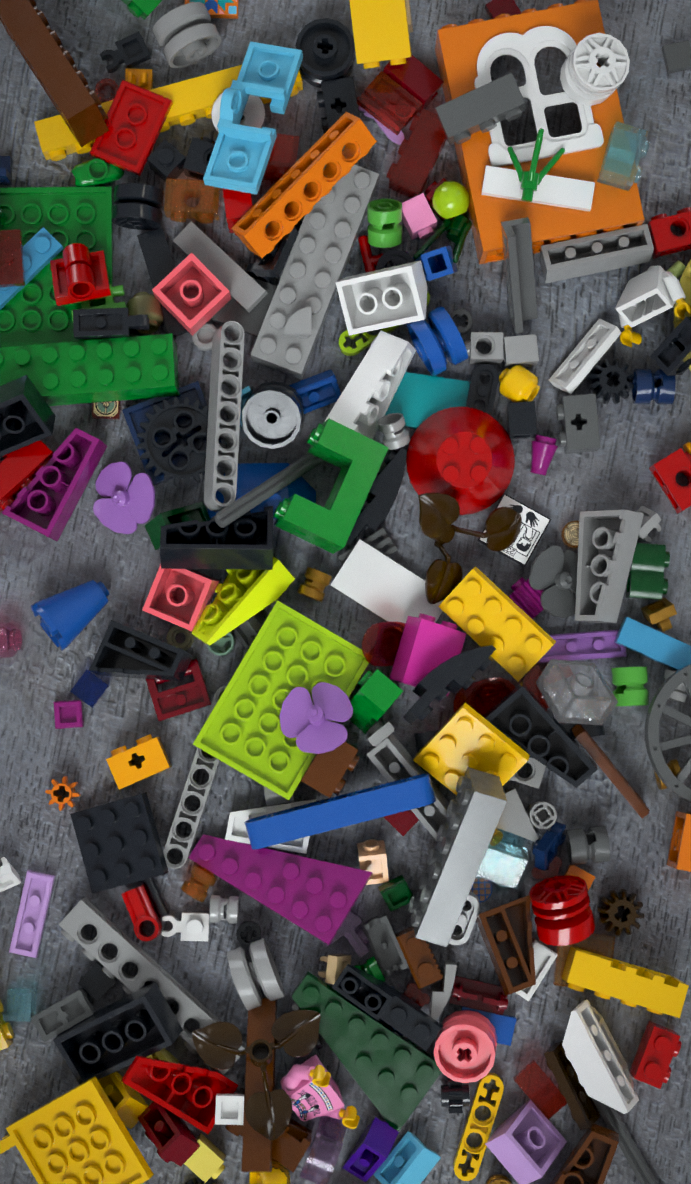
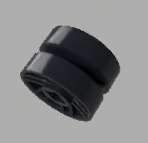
(137, 206)

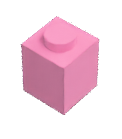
(418, 217)

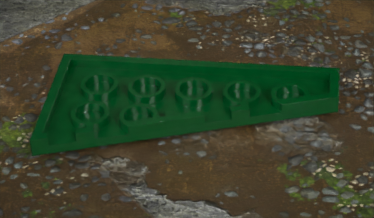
(380, 1060)

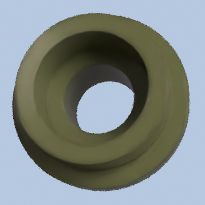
(171, 637)

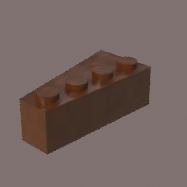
(590, 1158)

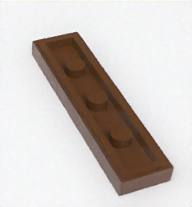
(610, 770)

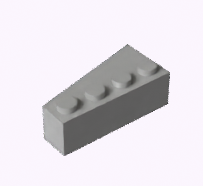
(604, 562)

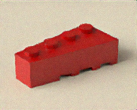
(20, 469)

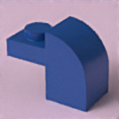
(438, 263)

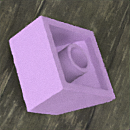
(526, 1143)

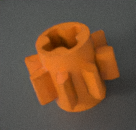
(58, 798)

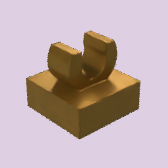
(659, 613)

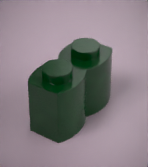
(647, 572)

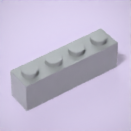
(596, 253)
(397, 764)

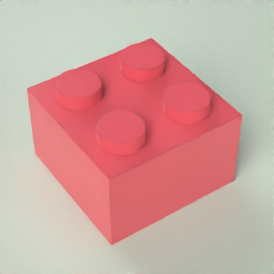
(192, 294)
(180, 596)

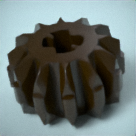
(611, 909)

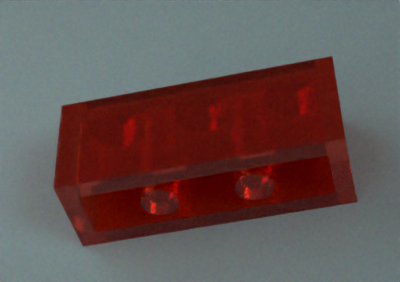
(417, 155)

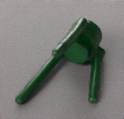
(457, 231)

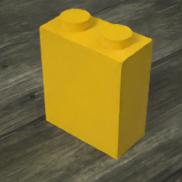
(380, 31)

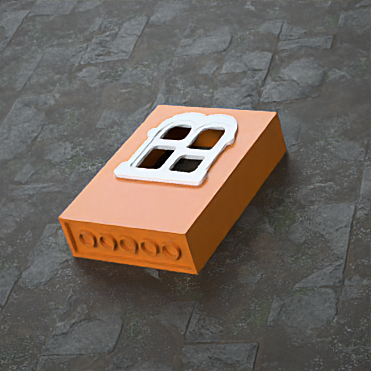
(464, 64)

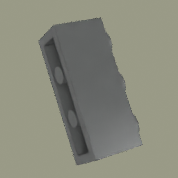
(481, 109)

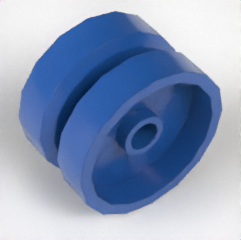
(437, 341)

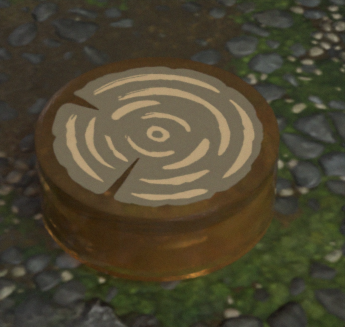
(570, 534)

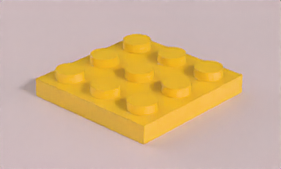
(472, 743)

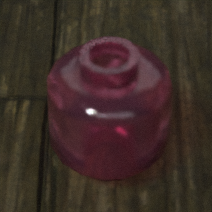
(9, 640)

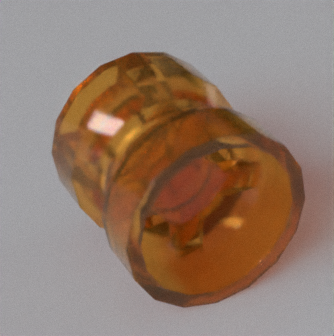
(196, 889)

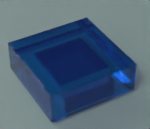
(89, 688)

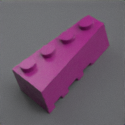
(58, 485)

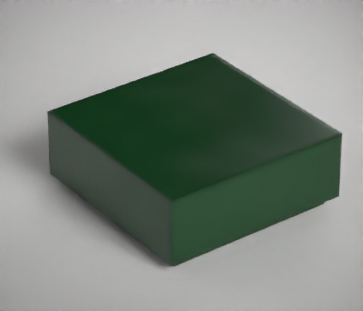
(396, 893)

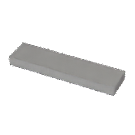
(229, 273)

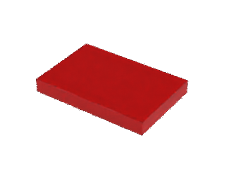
(133, 127)

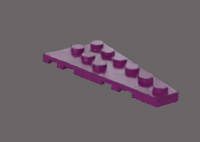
(296, 887)

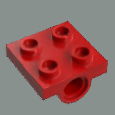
(79, 275)

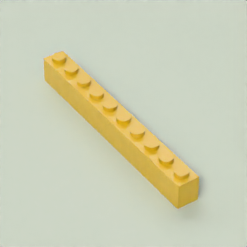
(190, 100)

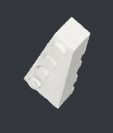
(373, 384)

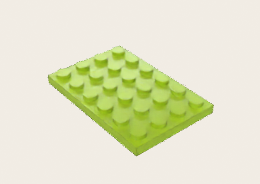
(246, 719)

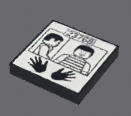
(531, 531)

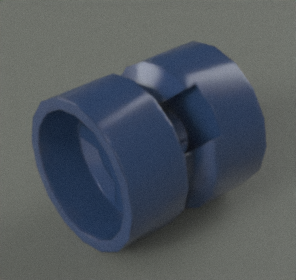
(644, 384)

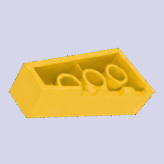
(624, 981)

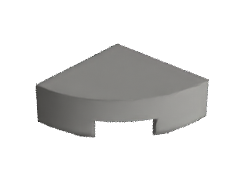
(299, 323)

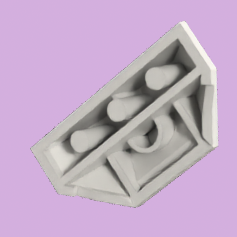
(598, 1059)

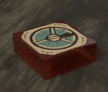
(106, 410)

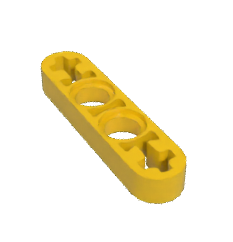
(478, 1126)

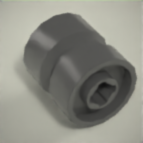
(588, 845)

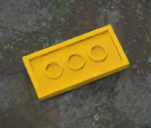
(497, 621)

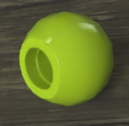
(450, 199)

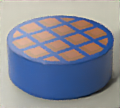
(482, 889)

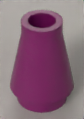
(542, 454)

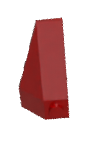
(180, 1088)

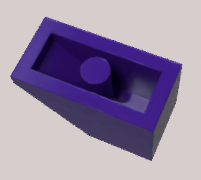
(371, 1149)

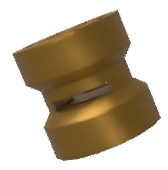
(314, 584)

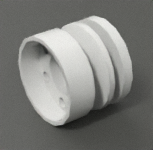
(584, 79)

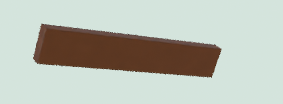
(256, 1147)

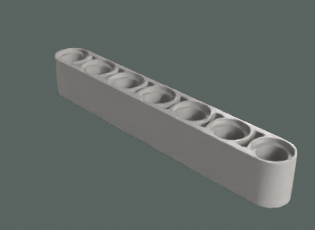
(231, 406)
(202, 791)

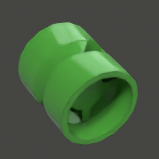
(384, 222)
(630, 686)

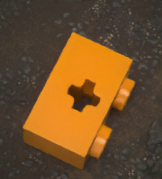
(126, 773)

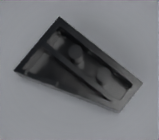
(138, 655)

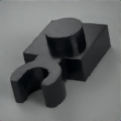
(129, 51)

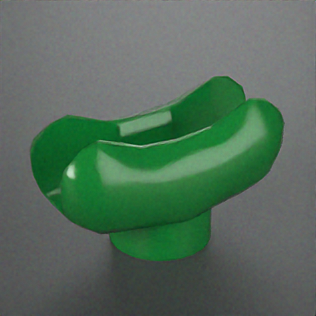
(95, 173)

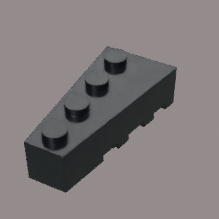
(205, 545)
(540, 735)

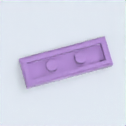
(32, 914)

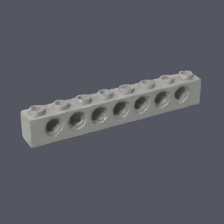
(148, 969)

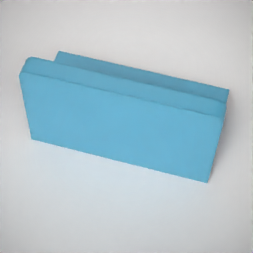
(407, 1162)

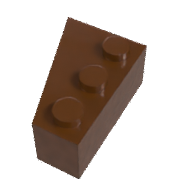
(509, 943)
(287, 1148)

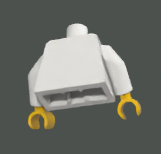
(647, 297)

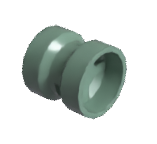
(223, 646)

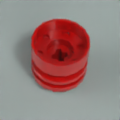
(562, 910)

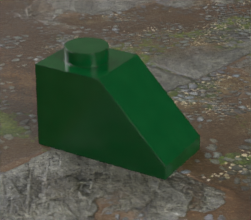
(187, 513)

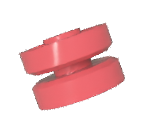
(465, 1046)

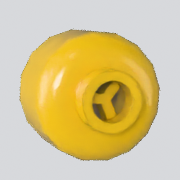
(518, 384)

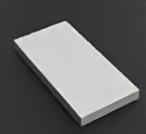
(383, 586)

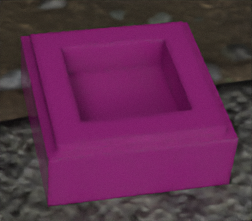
(68, 714)

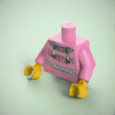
(316, 1093)

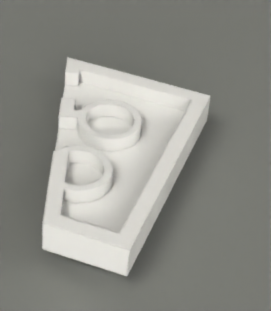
(237, 830)

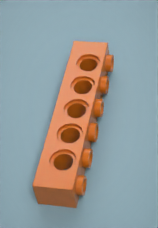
(289, 189)

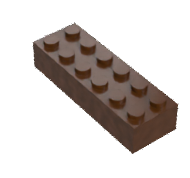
(54, 69)

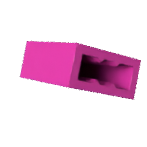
(424, 648)

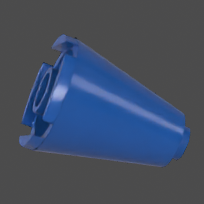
(70, 611)

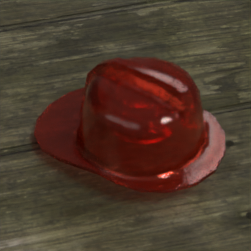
(382, 643)
(483, 694)

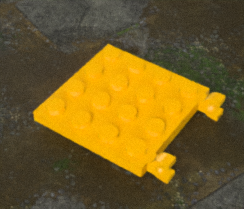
(78, 1141)

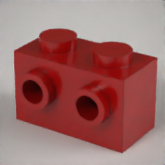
(655, 1055)

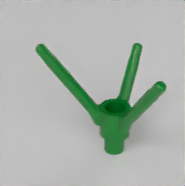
(531, 179)

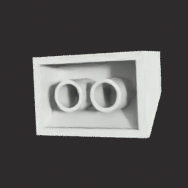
(383, 297)

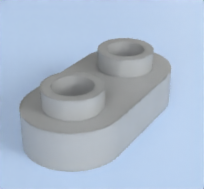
(466, 920)

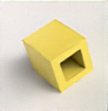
(206, 1160)

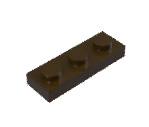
(580, 1104)

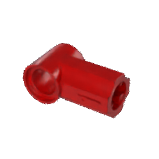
(141, 909)

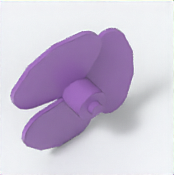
(127, 504)
(310, 722)

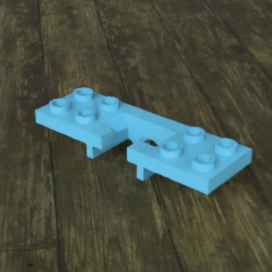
(243, 150)

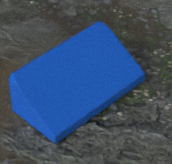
(318, 390)

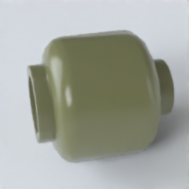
(146, 304)

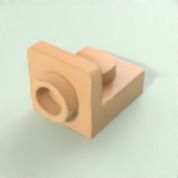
(373, 859)

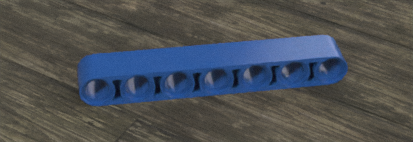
(340, 811)

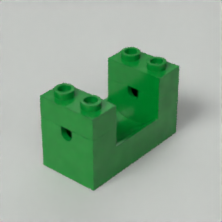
(359, 464)

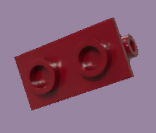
(478, 995)

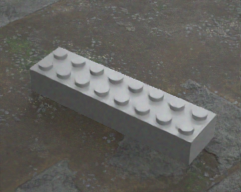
(312, 270)

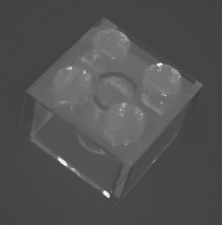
(576, 692)

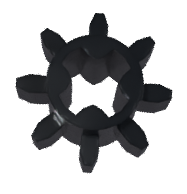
(454, 1096)

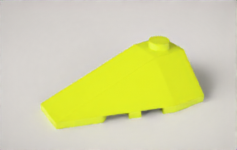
(240, 598)

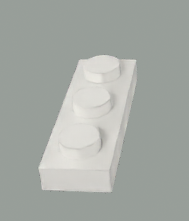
(585, 356)

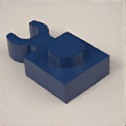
(546, 848)

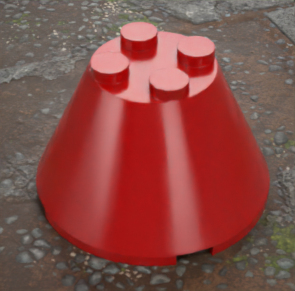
(461, 456)

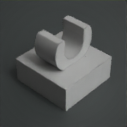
(649, 522)

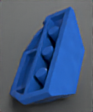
(253, 474)

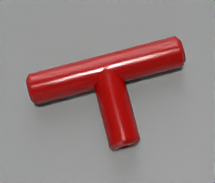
(368, 259)

